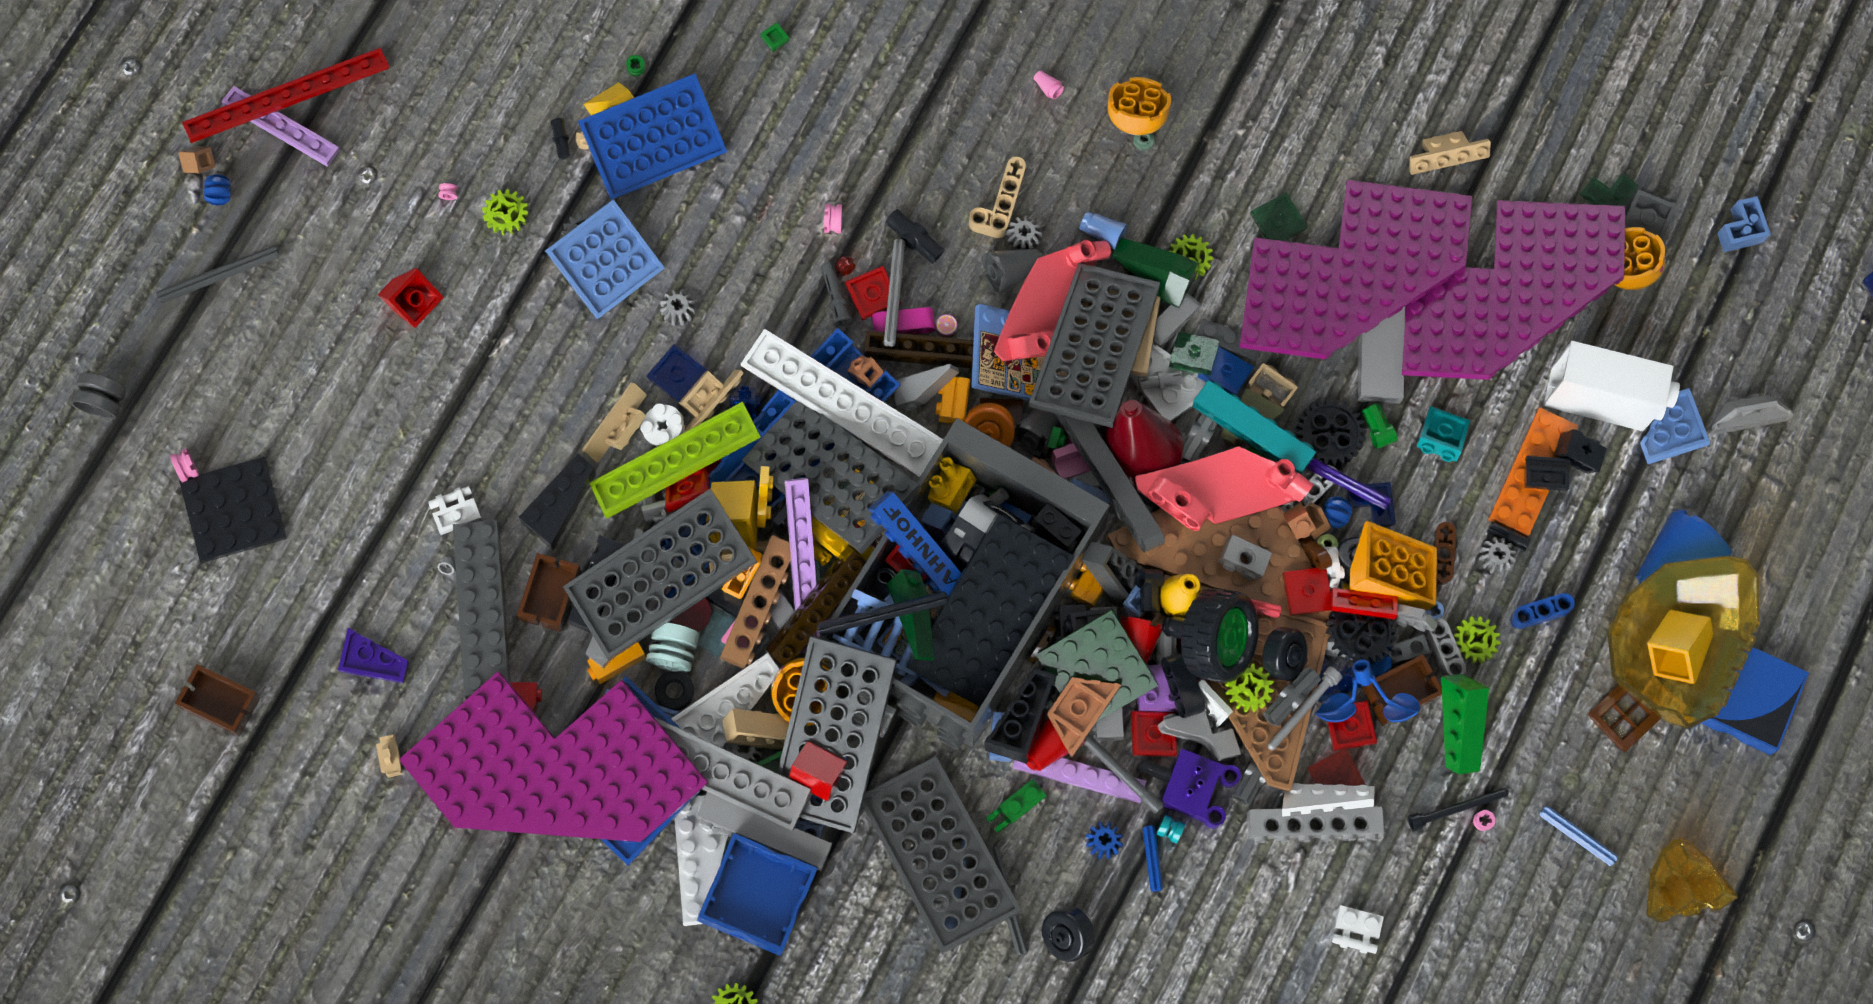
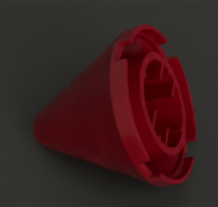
(1143, 440)

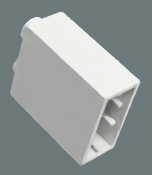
(1610, 386)

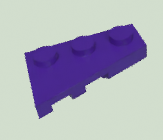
(368, 659)

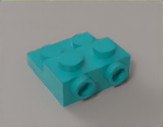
(1443, 434)

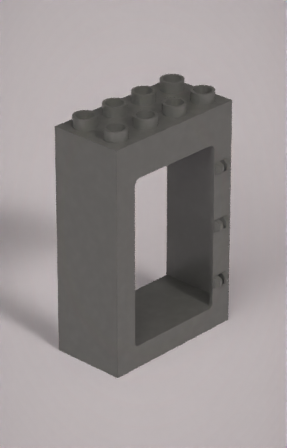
(1031, 490)

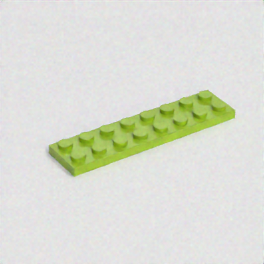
(674, 460)

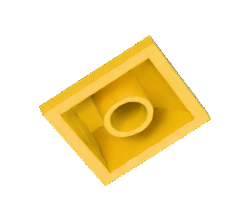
(611, 97)

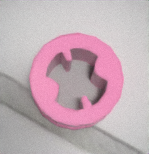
(448, 191)
(1477, 823)

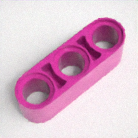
(910, 321)

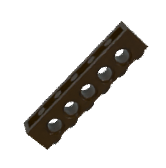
(920, 349)
(816, 606)

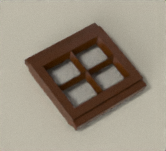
(1623, 718)

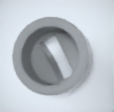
(443, 565)

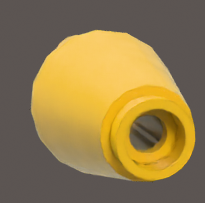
(1179, 593)

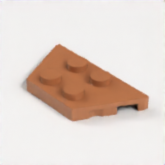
(1079, 710)

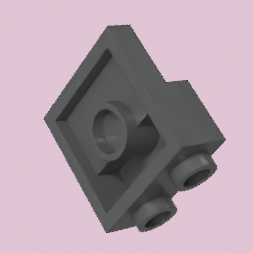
(1650, 212)

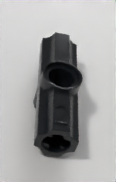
(915, 236)

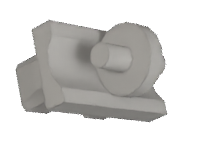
(655, 510)

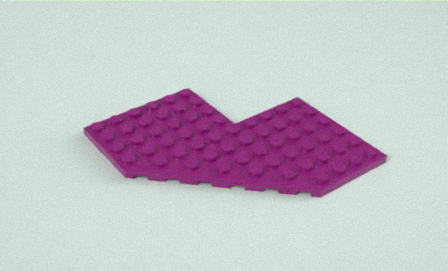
(1388, 254)
(1544, 271)
(599, 779)

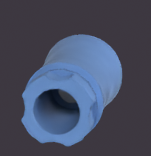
(1103, 228)

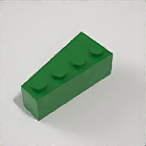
(1463, 722)

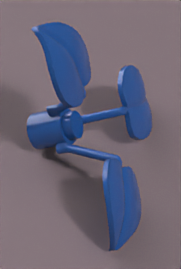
(1341, 707)

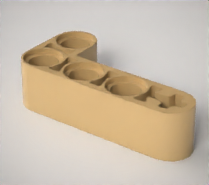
(1004, 197)

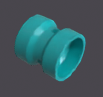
(1175, 832)

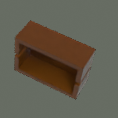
(544, 594)
(1407, 679)
(218, 700)

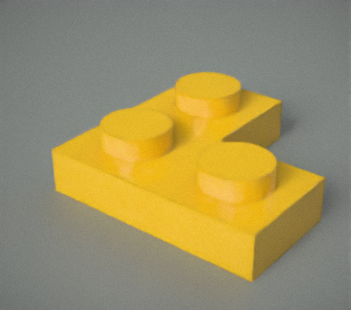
(765, 495)

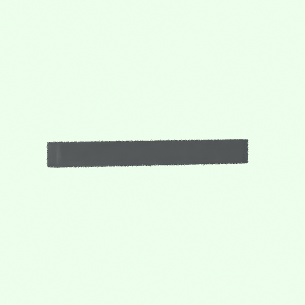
(1113, 481)

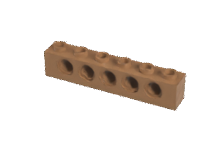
(732, 652)

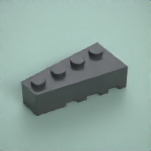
(1111, 570)

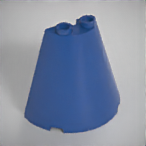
(1682, 540)

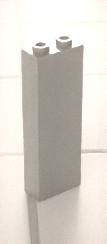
(1381, 361)

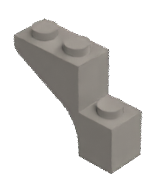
(1219, 742)

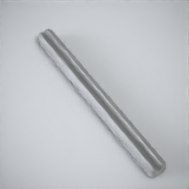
(894, 292)

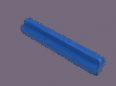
(1152, 858)

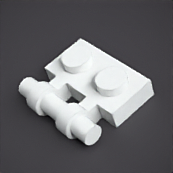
(460, 513)
(1360, 923)

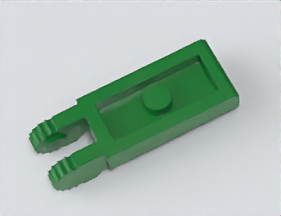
(1018, 804)

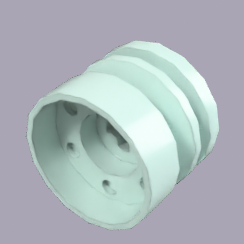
(671, 651)

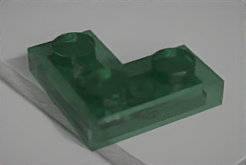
(1617, 195)

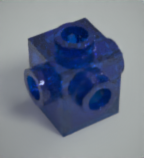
(748, 397)

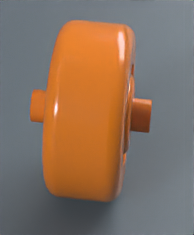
(992, 421)

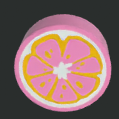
(946, 325)

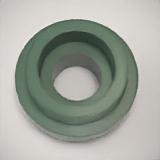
(1143, 145)

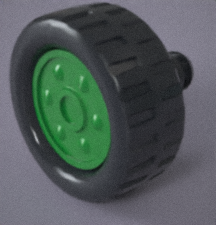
(1216, 634)

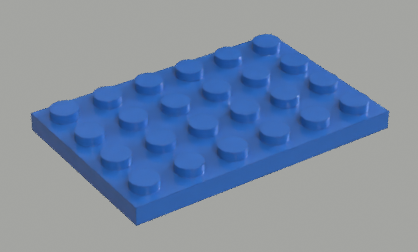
(652, 136)

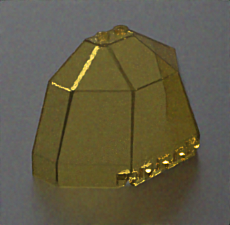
(1708, 587)

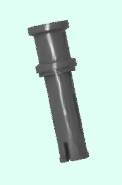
(837, 302)

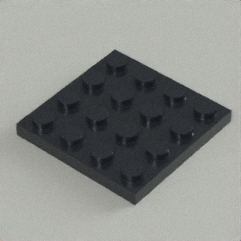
(233, 510)

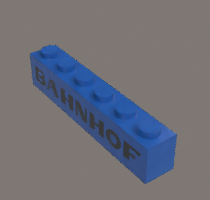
(914, 542)

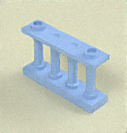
(864, 603)

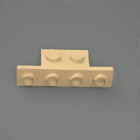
(1448, 151)
(706, 395)
(618, 424)

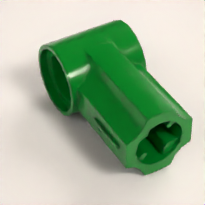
(1380, 430)

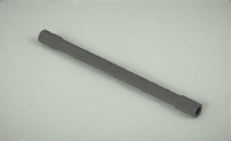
(1145, 795)

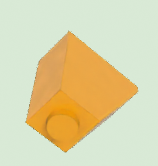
(617, 665)

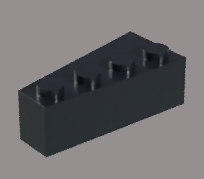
(558, 502)
(606, 548)
(1019, 726)

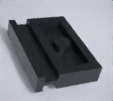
(1547, 473)

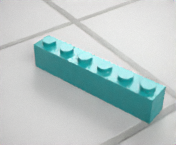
(1252, 427)

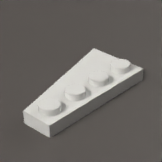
(1328, 797)

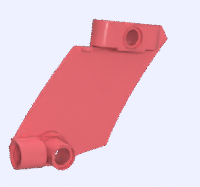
(1041, 300)
(1223, 487)

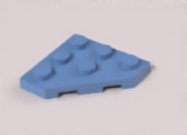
(1677, 432)

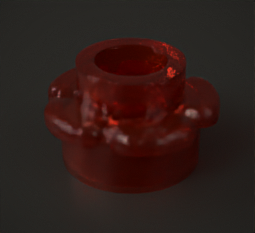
(845, 265)

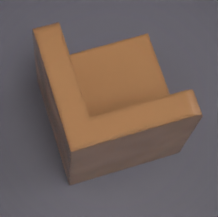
(196, 159)
(1318, 518)

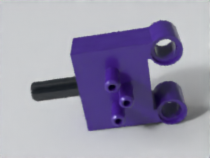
(1192, 785)

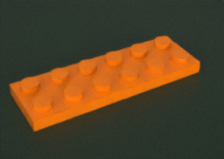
(1517, 505)

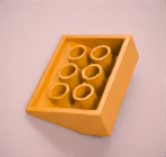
(1395, 567)

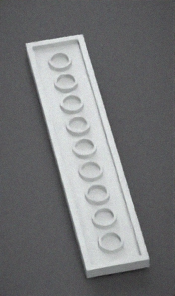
(842, 402)

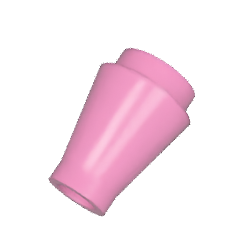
(1051, 87)

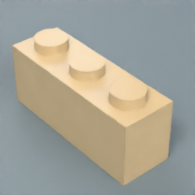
(755, 729)

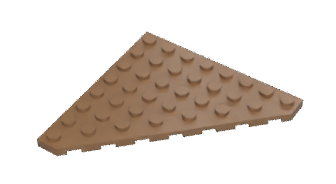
(1200, 550)
(1255, 731)

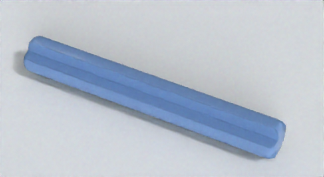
(1578, 835)

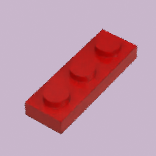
(1364, 603)

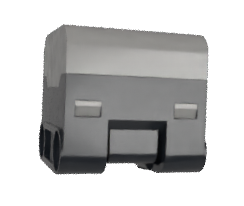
(972, 525)

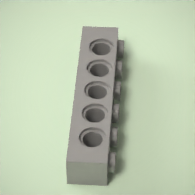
(1371, 817)

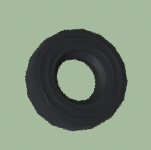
(664, 681)

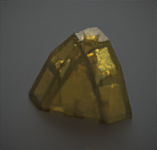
(1685, 883)

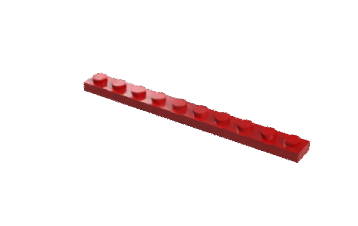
(285, 95)

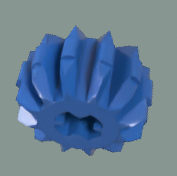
(1098, 834)

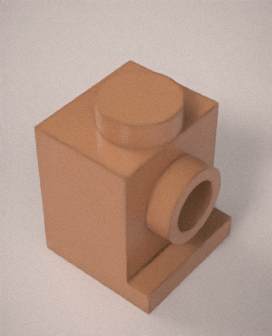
(861, 367)

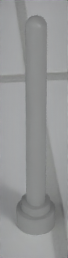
(1330, 678)

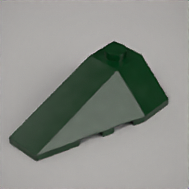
(1155, 264)
(917, 625)

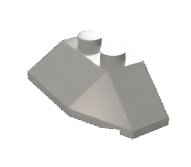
(1748, 413)

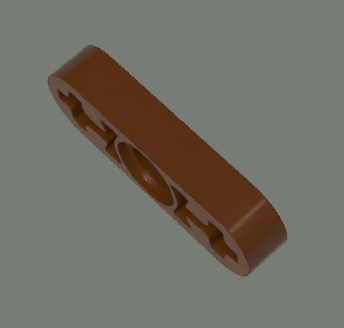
(1439, 537)
(1316, 553)

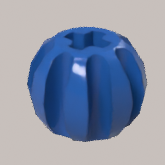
(217, 189)
(1337, 511)

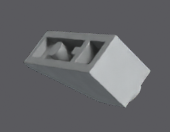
(921, 387)

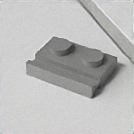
(1415, 617)

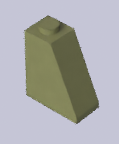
(1265, 407)

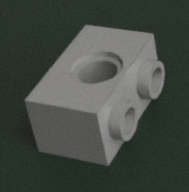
(1256, 556)

